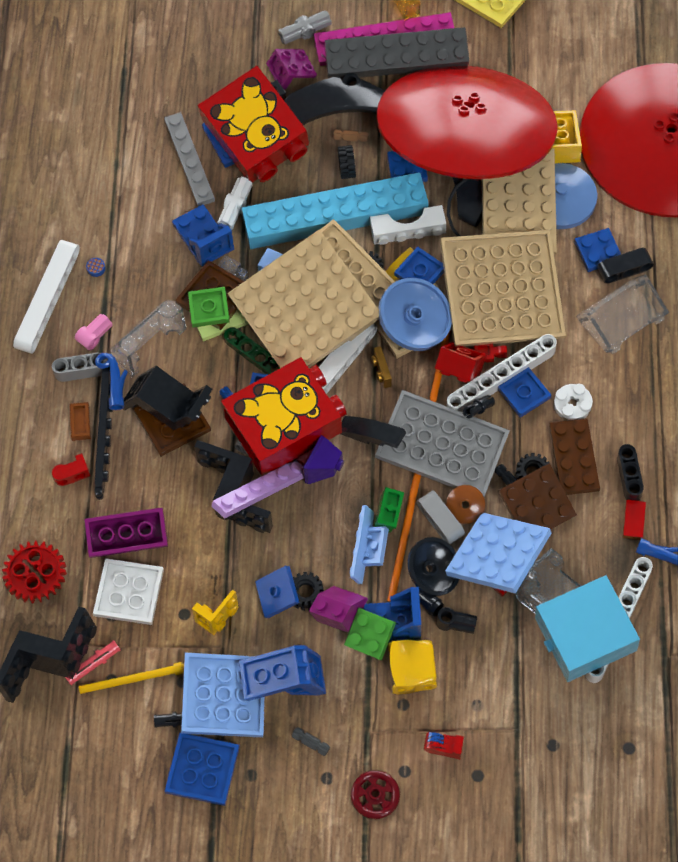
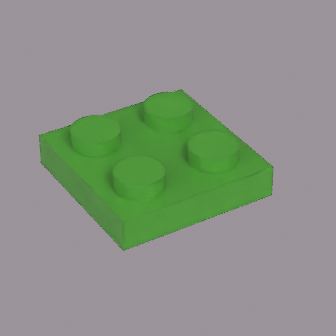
(208, 307)
(370, 633)

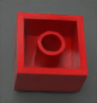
(460, 362)

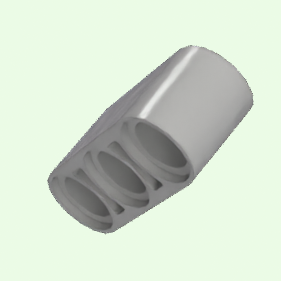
(70, 365)
(440, 517)

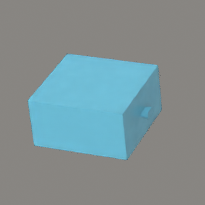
(586, 628)

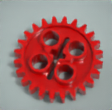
(20, 583)

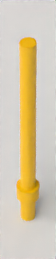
(177, 669)

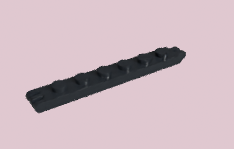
(104, 439)

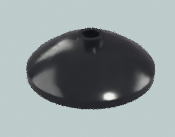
(435, 555)

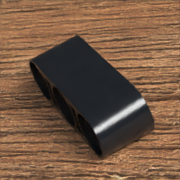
(625, 265)
(630, 464)

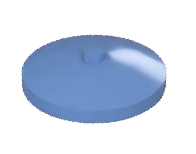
(574, 196)
(415, 314)

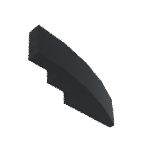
(372, 431)

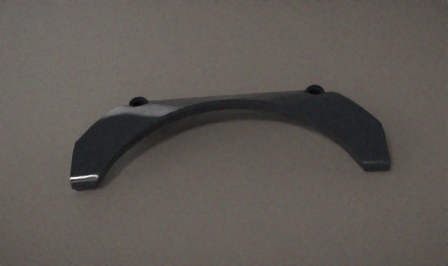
(336, 96)

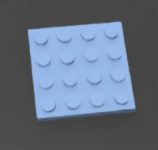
(498, 552)
(215, 698)

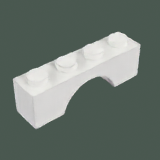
(387, 230)

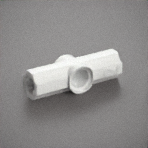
(235, 201)

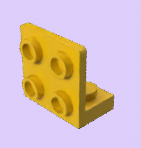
(216, 621)

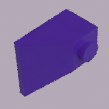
(323, 461)

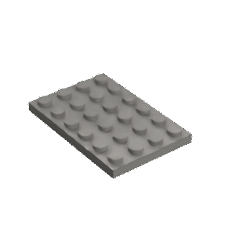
(444, 443)

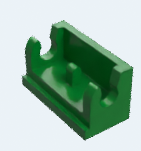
(389, 508)

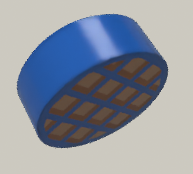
(95, 267)

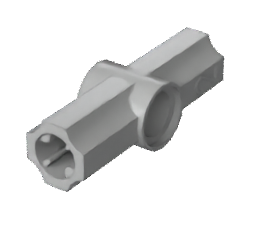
(304, 27)

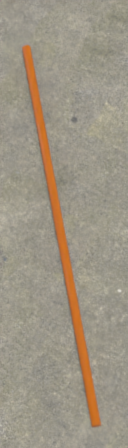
(412, 497)

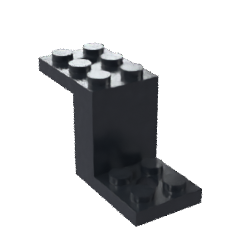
(166, 398)
(237, 472)
(46, 654)

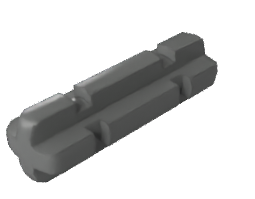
(310, 741)

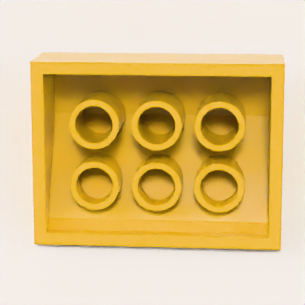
(568, 140)

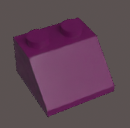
(337, 607)

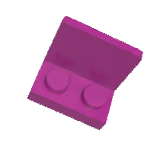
(290, 64)

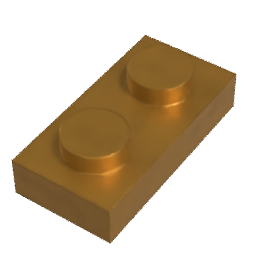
(383, 372)

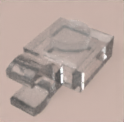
(233, 267)

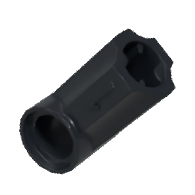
(459, 621)

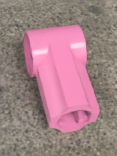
(90, 335)

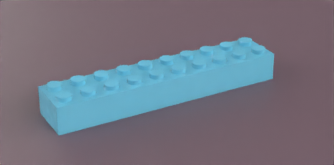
(349, 206)

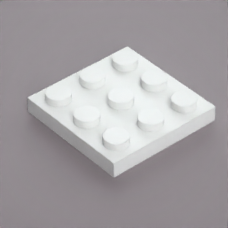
(128, 591)

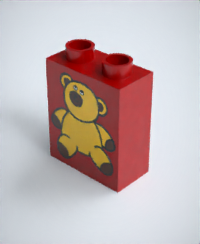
(254, 125)
(283, 415)

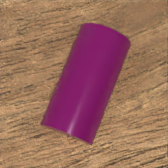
(126, 532)

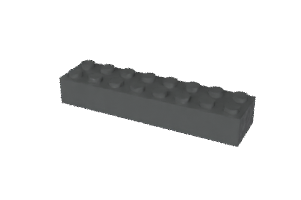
(396, 53)

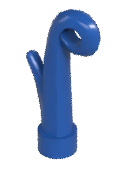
(116, 399)
(656, 551)

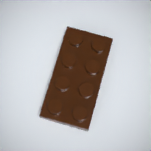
(574, 456)

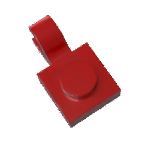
(491, 352)

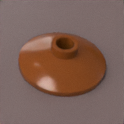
(475, 499)

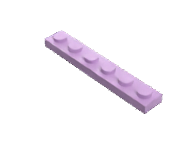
(258, 489)

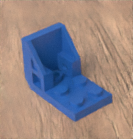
(203, 235)
(404, 610)
(289, 670)

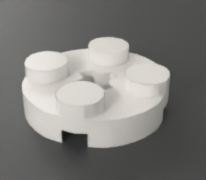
(575, 392)

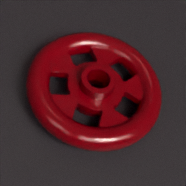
(367, 809)

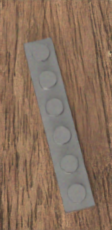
(189, 159)

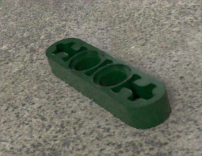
(251, 354)

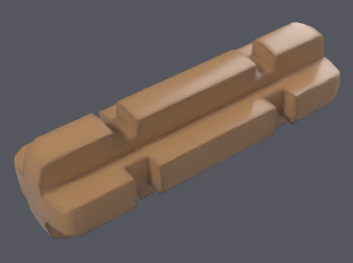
(350, 135)

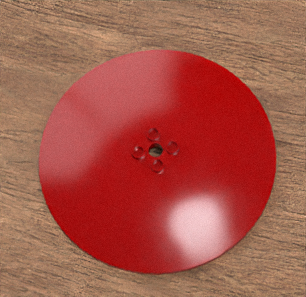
(431, 123)
(629, 140)

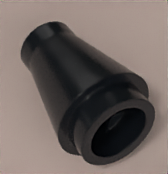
(430, 603)

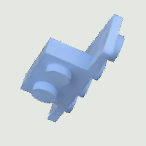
(369, 545)

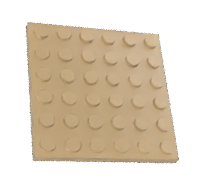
(502, 287)
(305, 303)

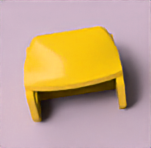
(412, 666)

